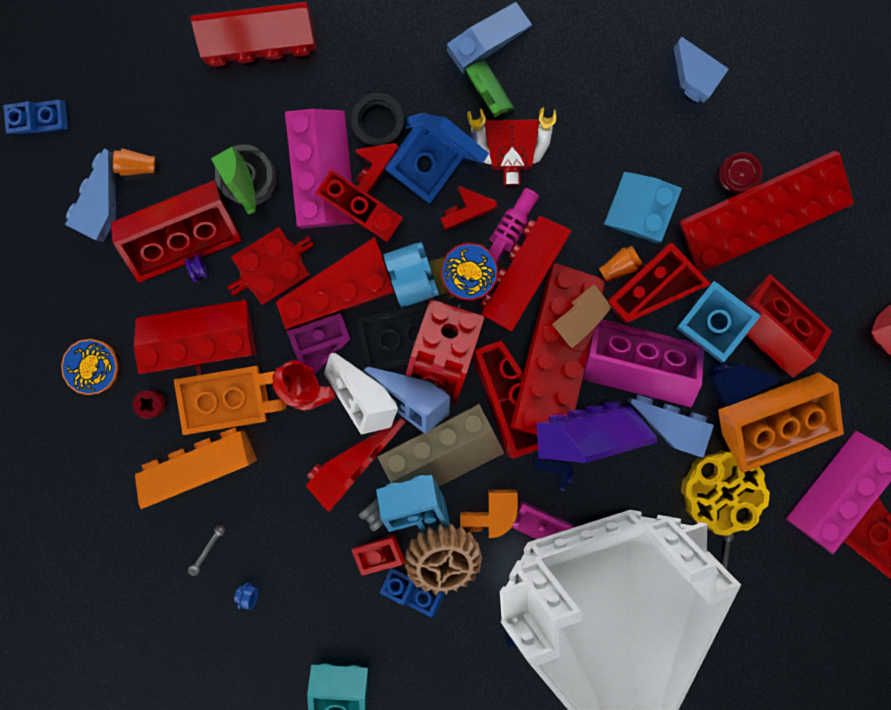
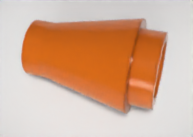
(132, 163)
(621, 264)

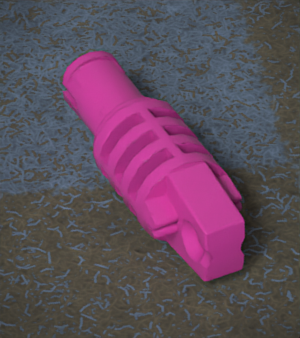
(512, 224)

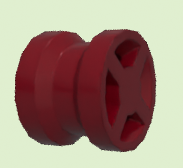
(154, 401)

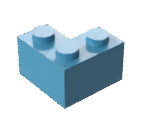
(413, 503)

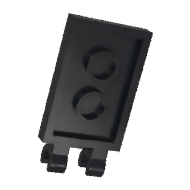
(391, 335)

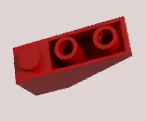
(359, 205)

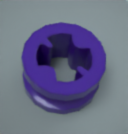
(196, 268)

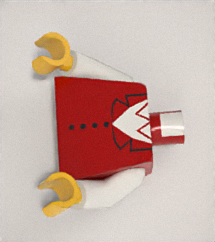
(512, 143)

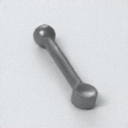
(728, 539)
(194, 569)

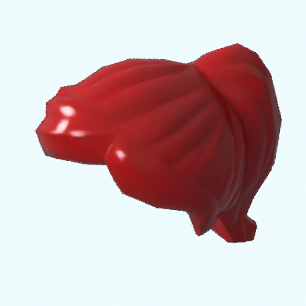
(299, 387)

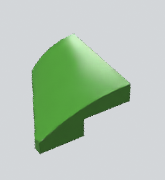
(489, 88)
(236, 177)

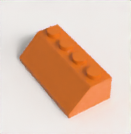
(782, 421)
(193, 468)

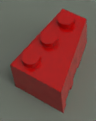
(656, 284)

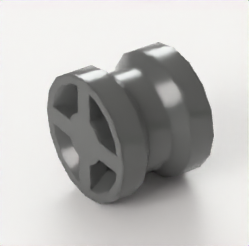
(372, 515)

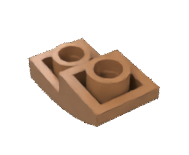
(583, 317)

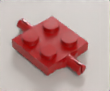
(270, 265)

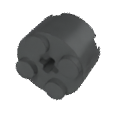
(262, 170)

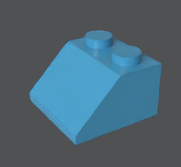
(643, 207)
(718, 322)

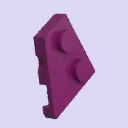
(318, 339)

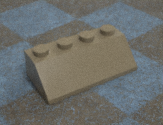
(445, 451)

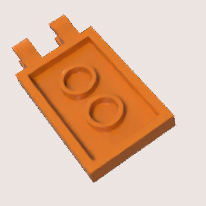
(224, 399)

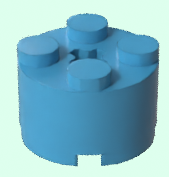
(411, 274)

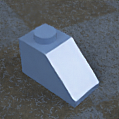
(697, 70)

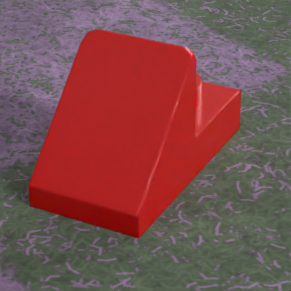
(378, 157)
(475, 206)
(378, 555)

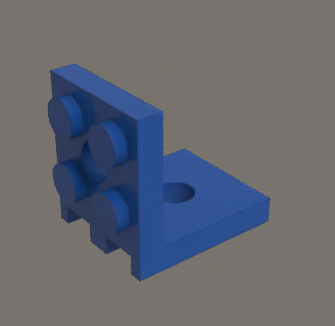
(444, 147)

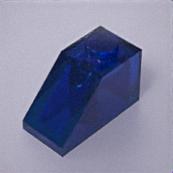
(737, 382)

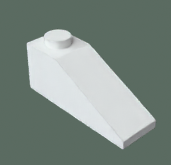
(361, 396)

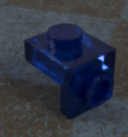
(556, 466)

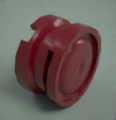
(740, 173)

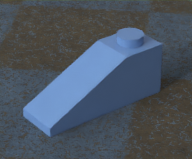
(487, 36)
(416, 398)

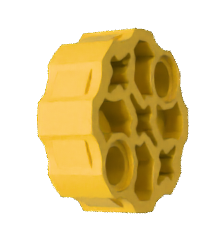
(723, 466)

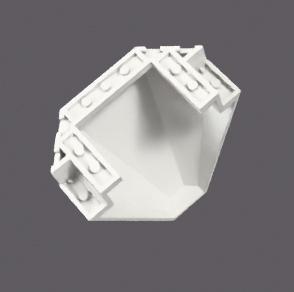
(618, 610)

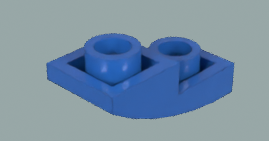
(35, 117)
(403, 591)

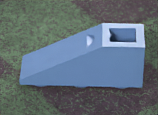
(97, 200)
(679, 431)

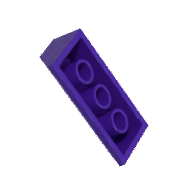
(592, 433)

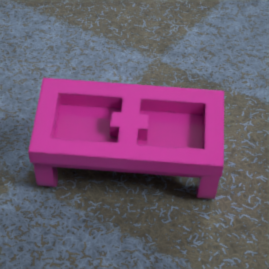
(538, 522)

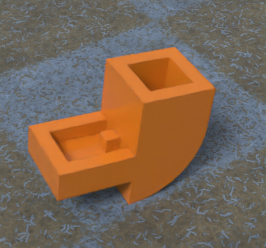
(500, 514)

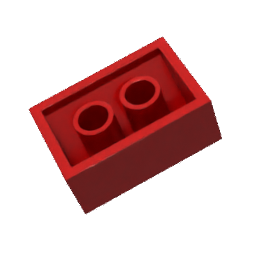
(785, 327)

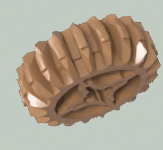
(443, 559)

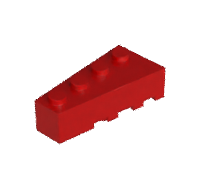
(501, 384)

